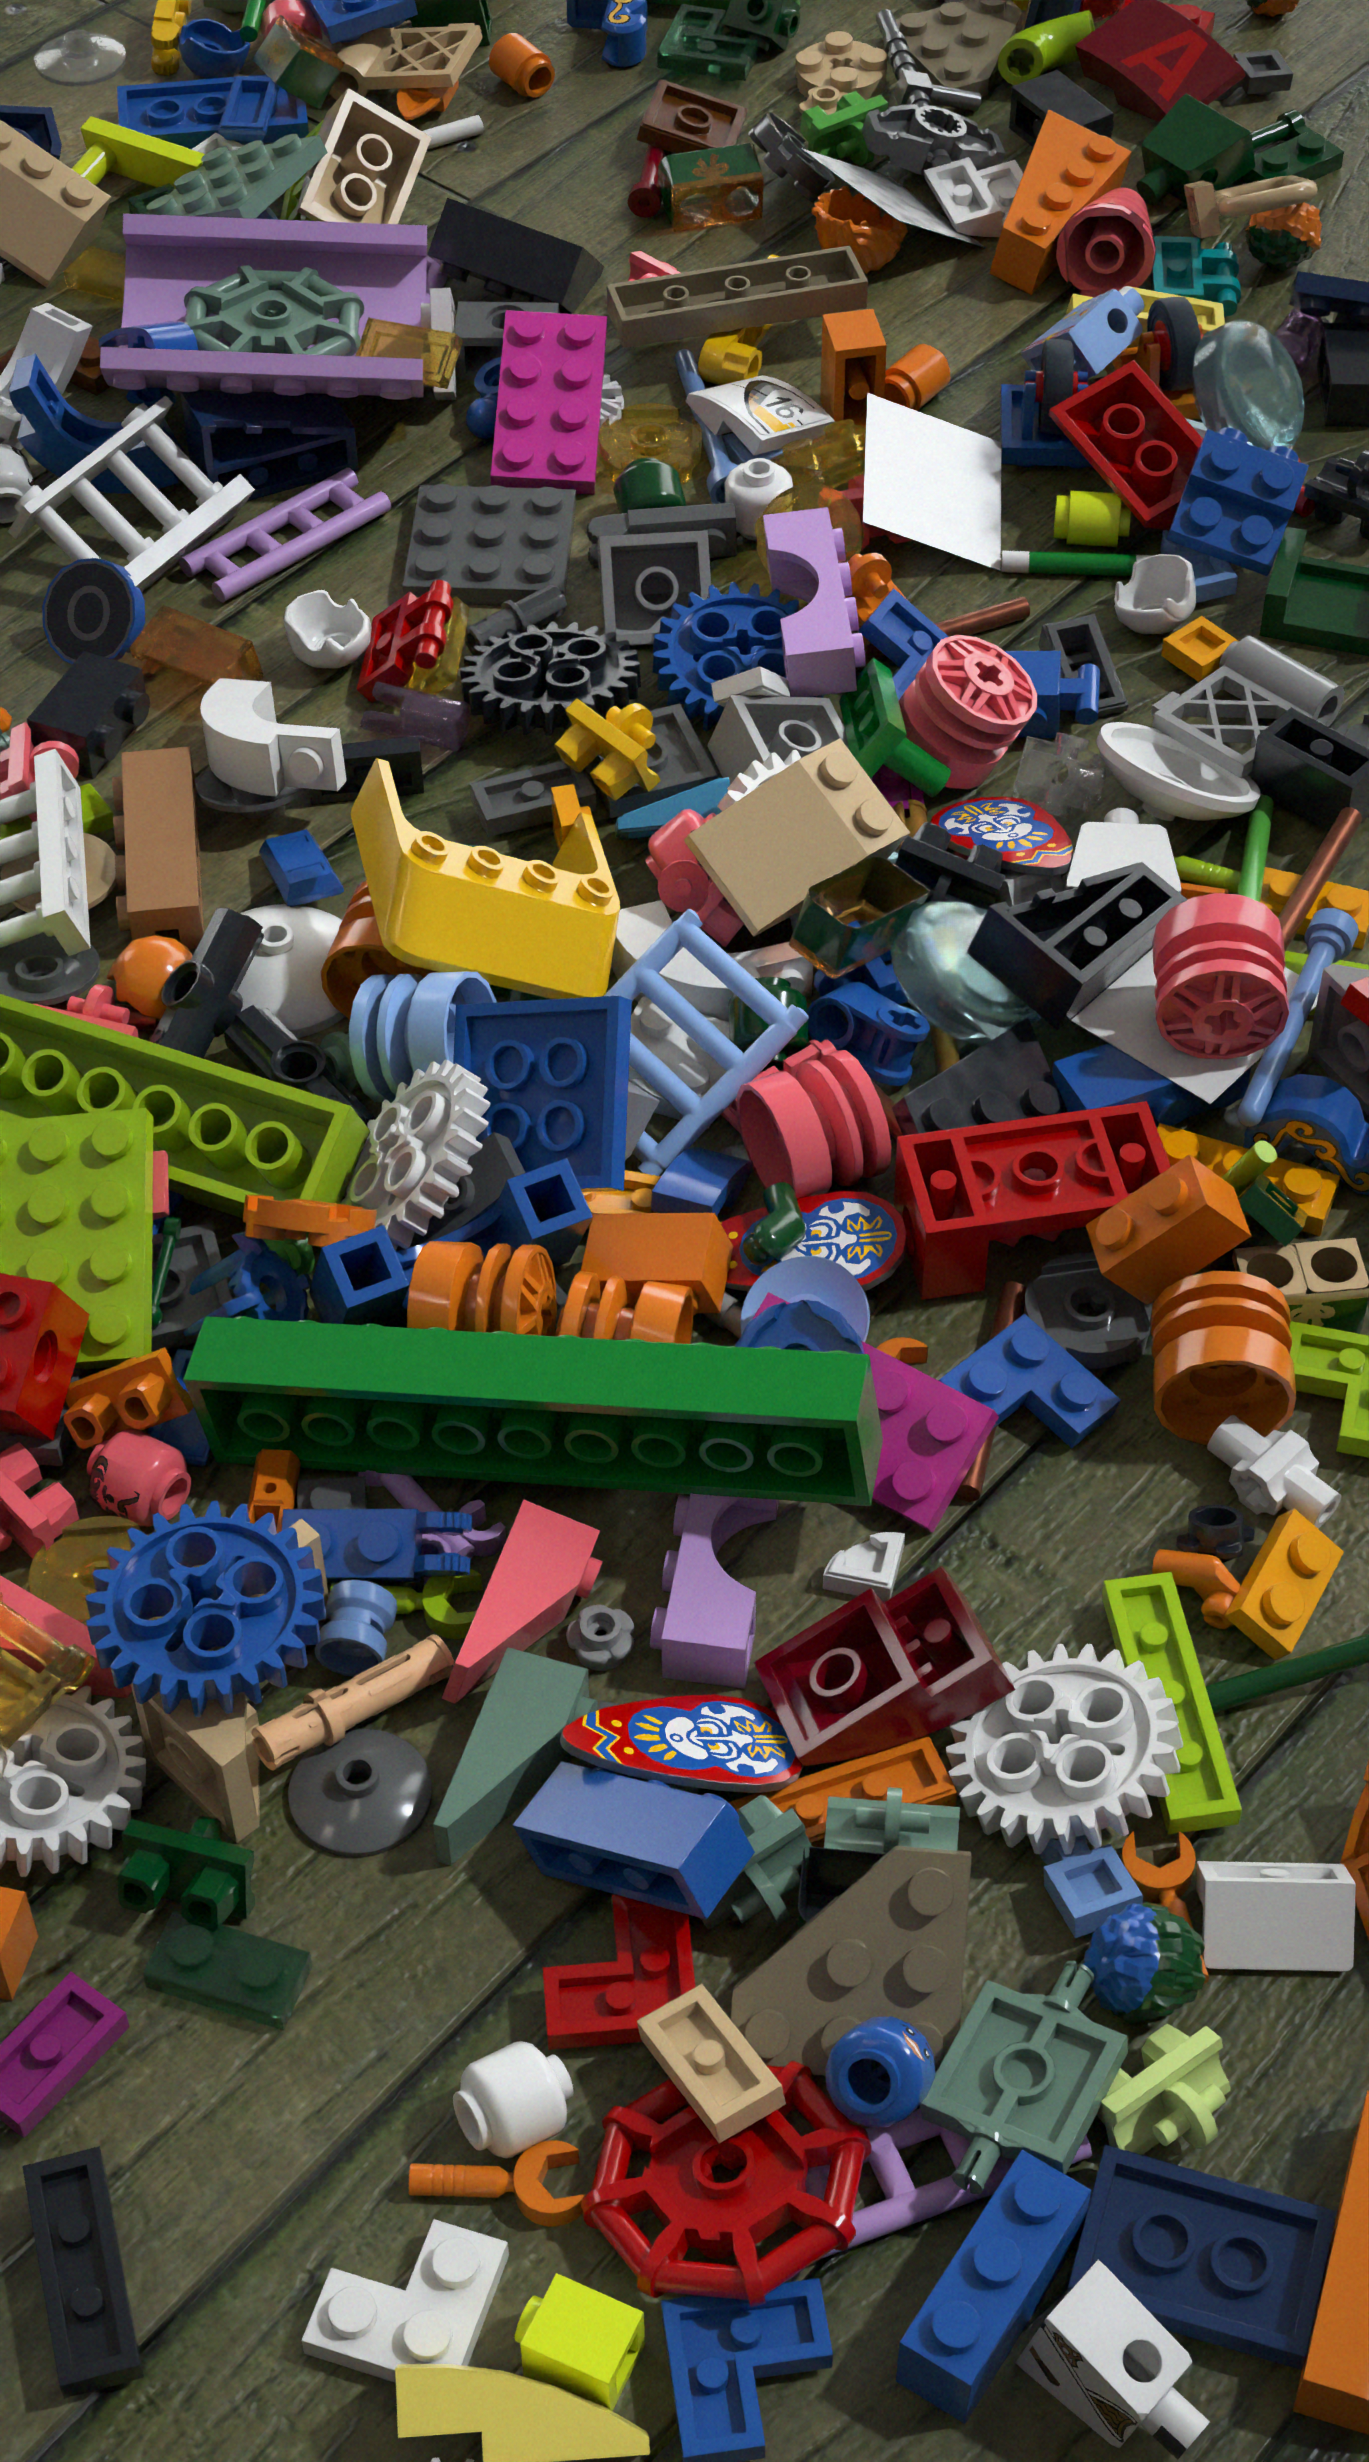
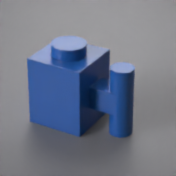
(1057, 692)

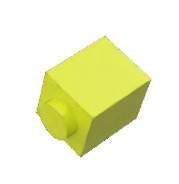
(580, 2340)

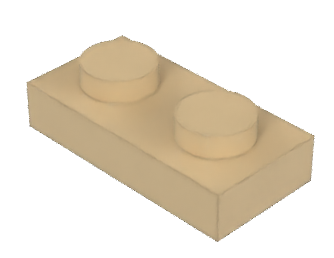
(711, 2063)

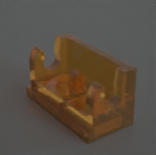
(195, 649)

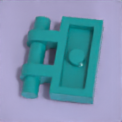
(1181, 267)

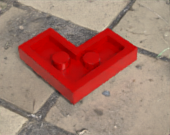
(605, 1999)

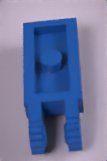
(383, 1542)

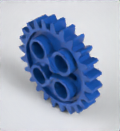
(717, 641)
(206, 1608)

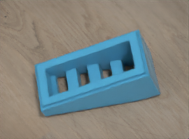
(650, 818)

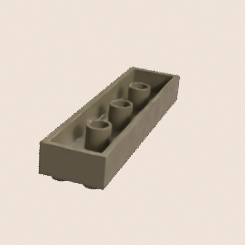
(736, 296)

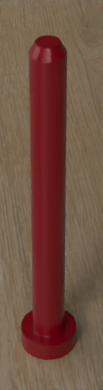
(645, 195)

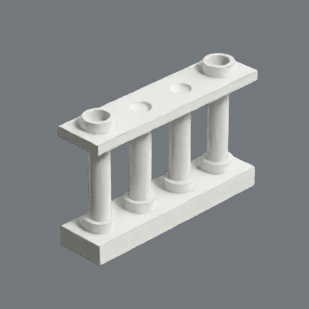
(182, 530)
(61, 863)

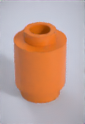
(521, 65)
(917, 377)

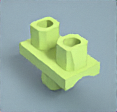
(1169, 2096)

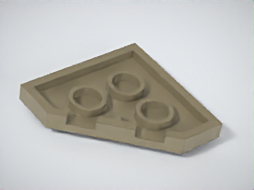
(961, 41)
(872, 1952)

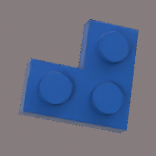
(902, 636)
(1034, 1371)
(720, 2350)

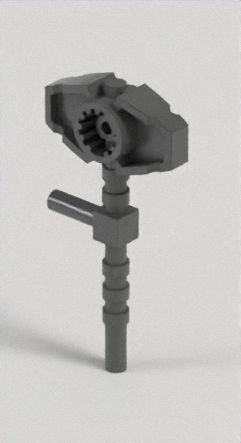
(915, 131)

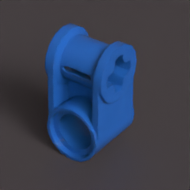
(876, 1032)

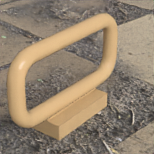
(1242, 200)

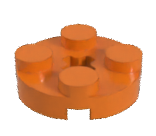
(294, 1218)

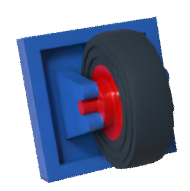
(1026, 428)

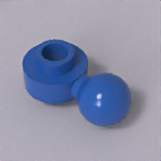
(482, 412)

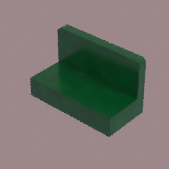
(1273, 1209)

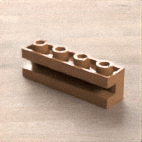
(159, 844)

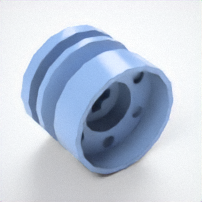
(406, 1025)

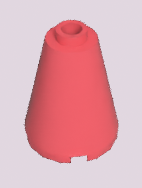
(1107, 244)

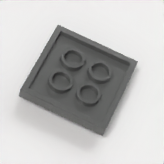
(490, 541)

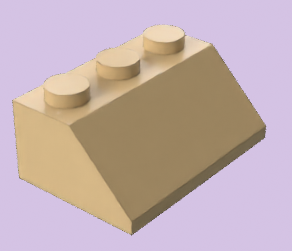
(44, 209)

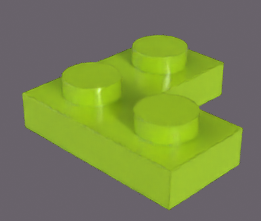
(1336, 1367)

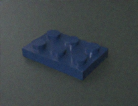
(1209, 2254)

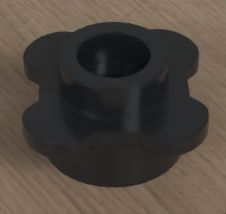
(1216, 1532)

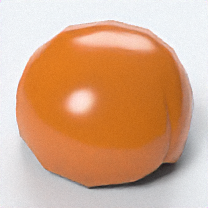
(143, 971)

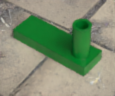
(878, 732)

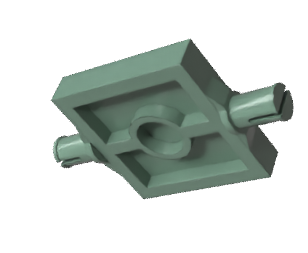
(1024, 2076)

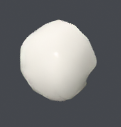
(1157, 595)
(326, 632)

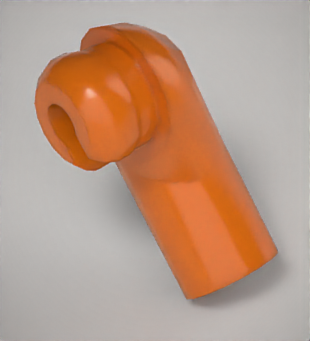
(1206, 1576)

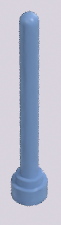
(713, 445)
(1327, 941)

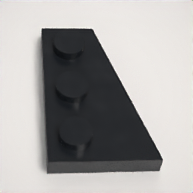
(991, 1085)

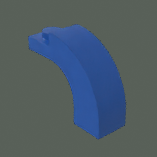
(63, 437)

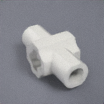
(1273, 1471)

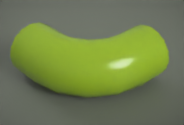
(1043, 47)

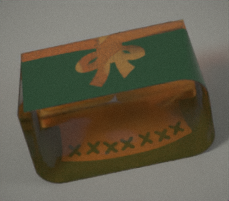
(299, 61)
(728, 165)
(864, 892)

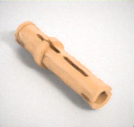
(330, 1713)

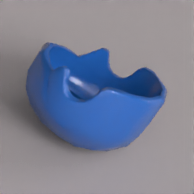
(212, 49)

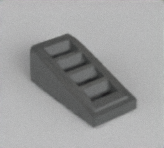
(1085, 634)

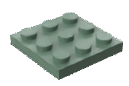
(241, 180)

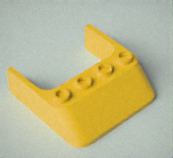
(485, 911)

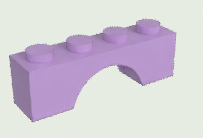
(818, 639)
(709, 1615)

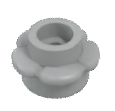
(604, 1651)

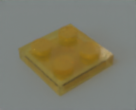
(828, 458)

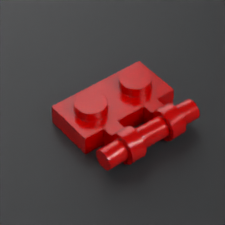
(406, 634)

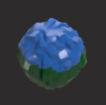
(1145, 1962)

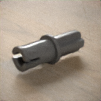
(534, 609)

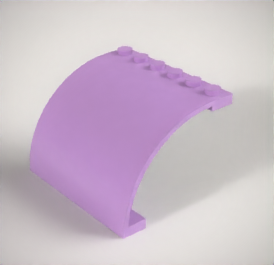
(181, 252)

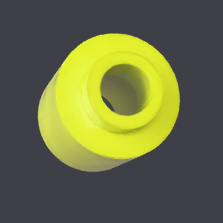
(1091, 518)

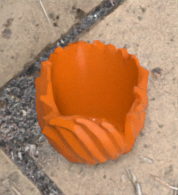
(857, 224)

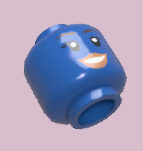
(860, 2083)

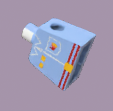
(1097, 330)

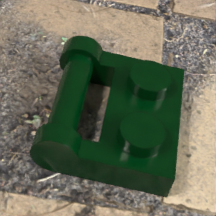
(1301, 155)

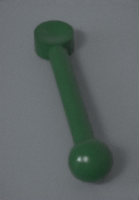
(171, 1235)

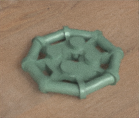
(275, 314)

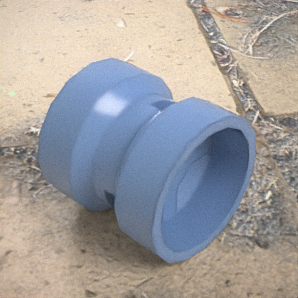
(357, 1621)

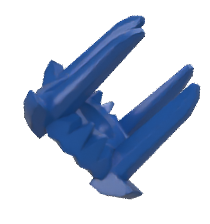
(248, 1268)

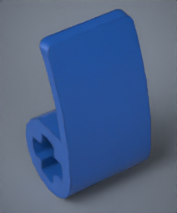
(152, 336)

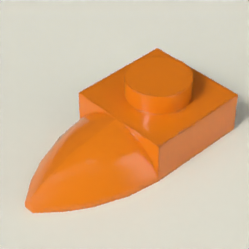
(420, 101)

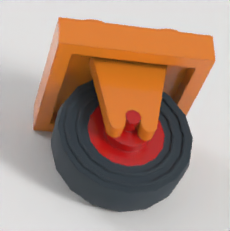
(1168, 352)

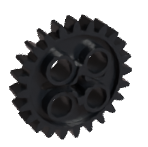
(541, 672)

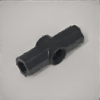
(203, 990)
(280, 1056)

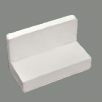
(1277, 1915)

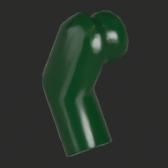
(778, 1231)

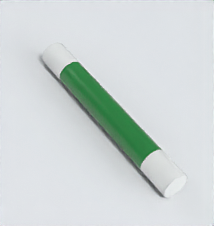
(1069, 563)

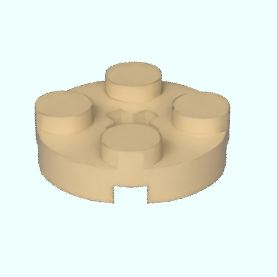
(842, 65)

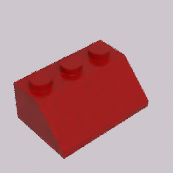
(1133, 441)

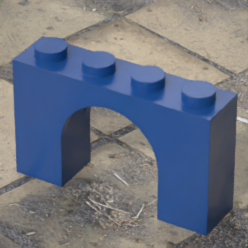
(369, 1281)

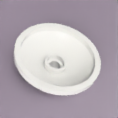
(1172, 776)
(288, 967)

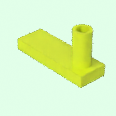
(132, 155)

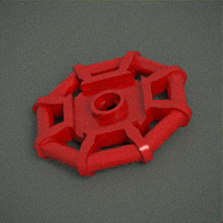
(732, 2214)

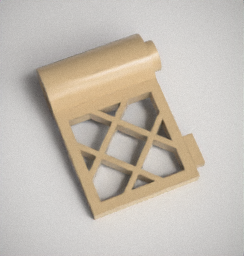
(379, 52)

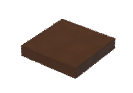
(689, 120)

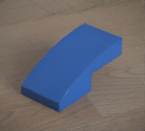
(700, 1182)

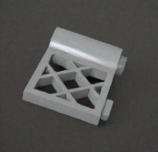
(1267, 688)

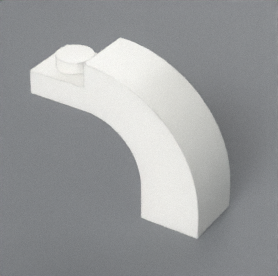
(58, 343)
(258, 753)
(644, 924)

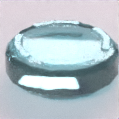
(1248, 384)
(948, 983)

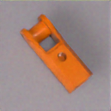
(273, 1484)

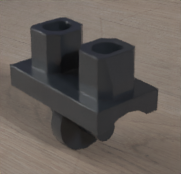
(1342, 491)
(947, 875)

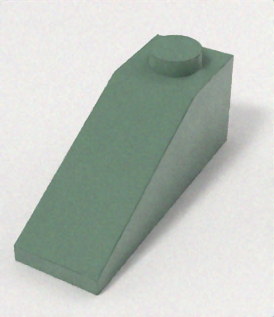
(510, 1747)

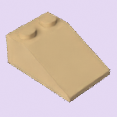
(367, 164)
(795, 834)

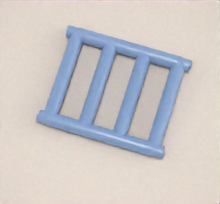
(740, 1066)

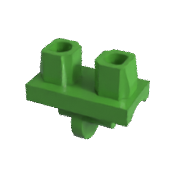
(840, 132)

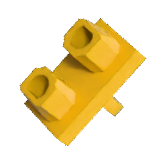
(618, 739)

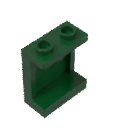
(1316, 600)

